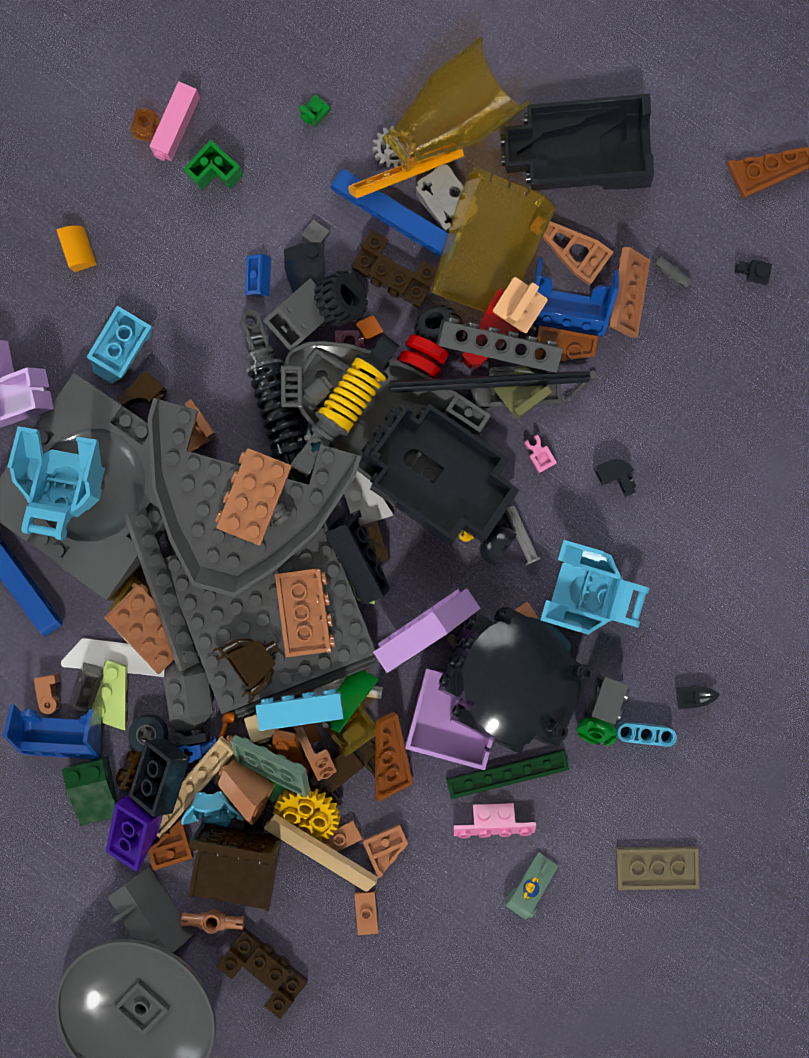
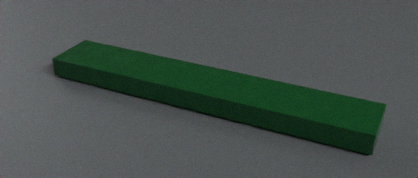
(507, 774)

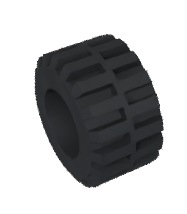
(340, 298)

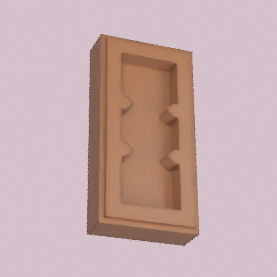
(344, 836)
(366, 912)

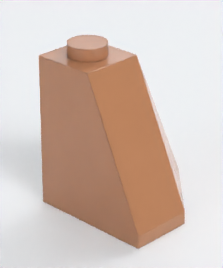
(245, 789)

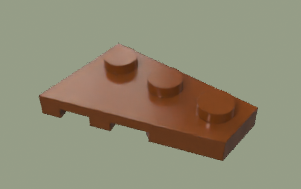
(291, 748)

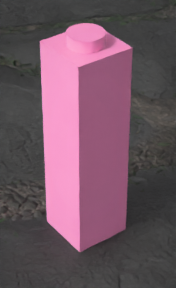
(174, 121)

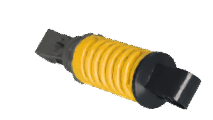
(345, 400)

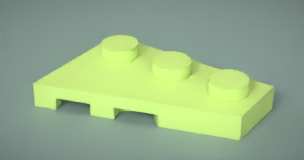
(111, 697)

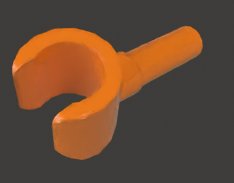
(229, 717)

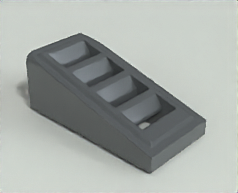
(291, 369)

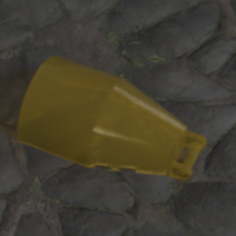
(452, 110)

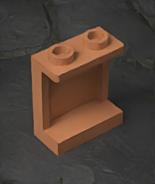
(320, 762)

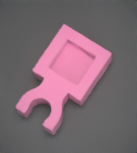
(541, 457)

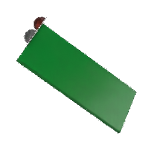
(353, 692)

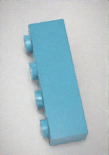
(300, 710)

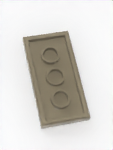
(657, 868)

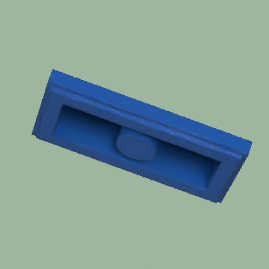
(258, 275)

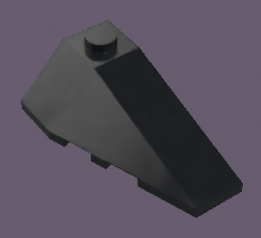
(303, 263)

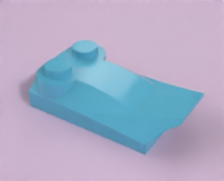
(118, 345)

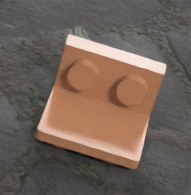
(202, 429)

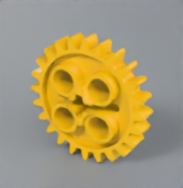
(311, 814)

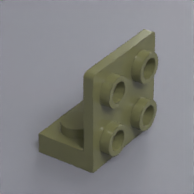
(522, 398)

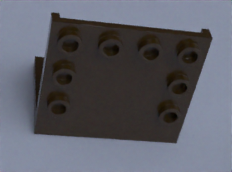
(234, 865)

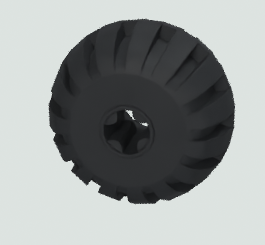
(429, 323)

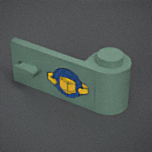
(531, 887)

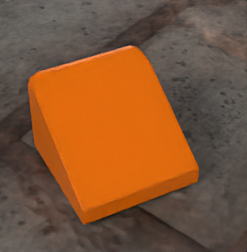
(369, 328)

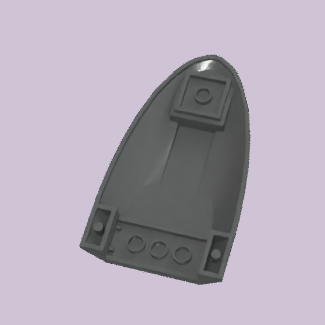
(335, 359)

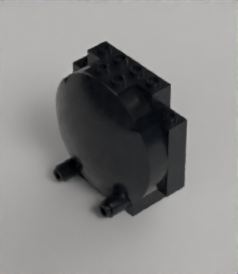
(514, 680)

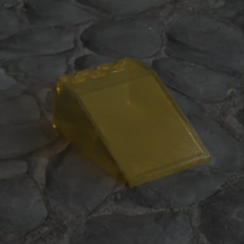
(490, 239)

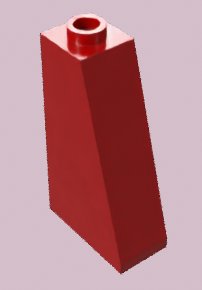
(492, 320)

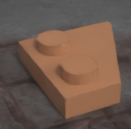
(385, 847)

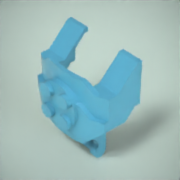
(55, 482)
(591, 591)

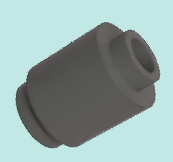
(318, 391)

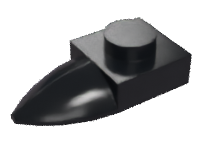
(695, 697)

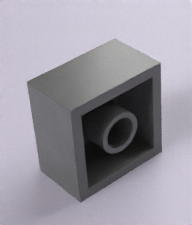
(607, 699)

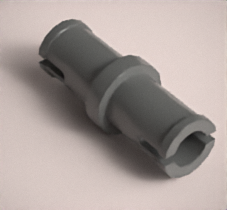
(672, 272)

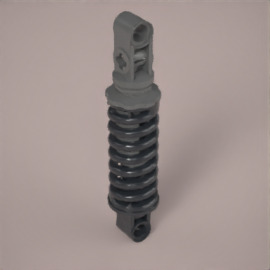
(265, 368)

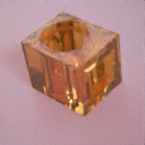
(144, 133)

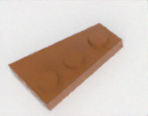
(574, 344)

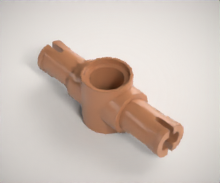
(202, 922)

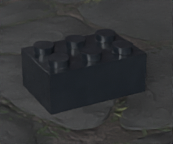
(159, 777)

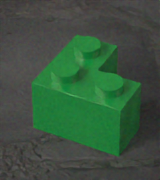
(210, 163)

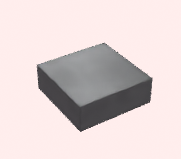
(315, 232)

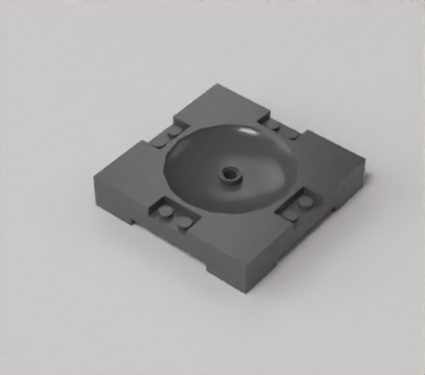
(98, 541)

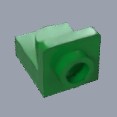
(314, 111)

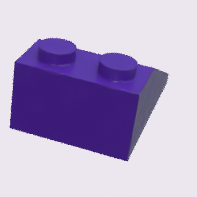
(131, 833)

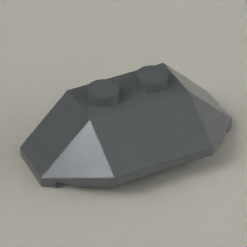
(187, 697)

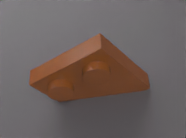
(171, 848)

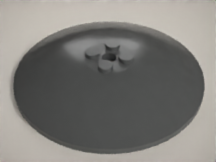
(101, 999)

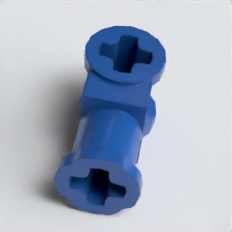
(198, 749)

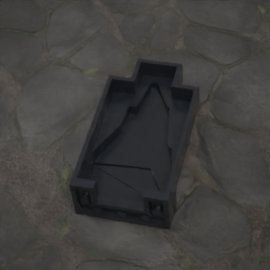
(583, 144)

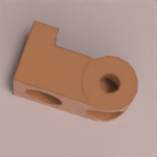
(47, 694)

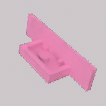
(494, 820)

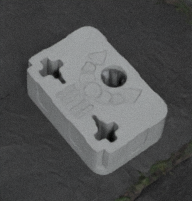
(439, 200)

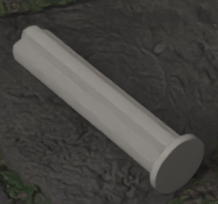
(522, 535)

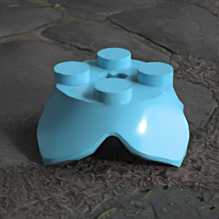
(212, 808)

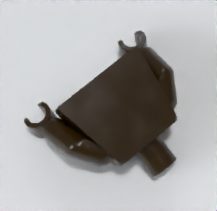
(251, 663)

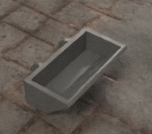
(149, 912)

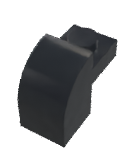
(616, 470)

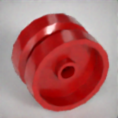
(423, 355)

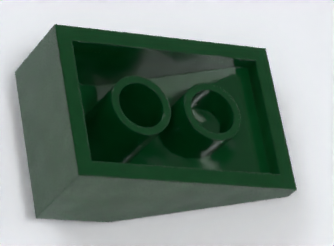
(91, 790)

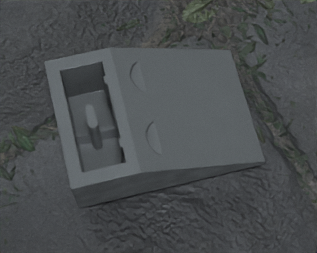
(296, 316)

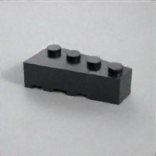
(357, 557)

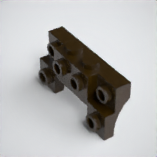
(391, 275)
(345, 769)
(267, 967)

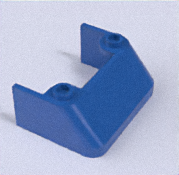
(575, 311)
(53, 736)

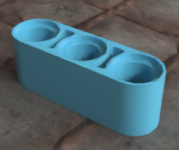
(654, 737)

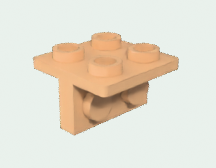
(520, 304)

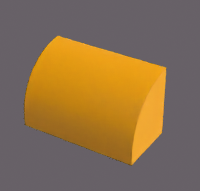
(76, 247)

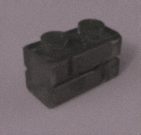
(86, 687)

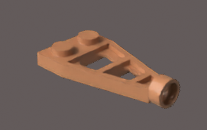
(593, 262)

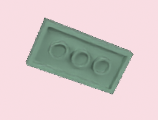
(271, 766)

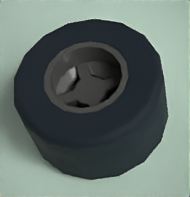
(140, 731)

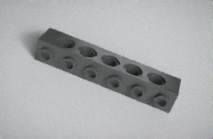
(548, 361)

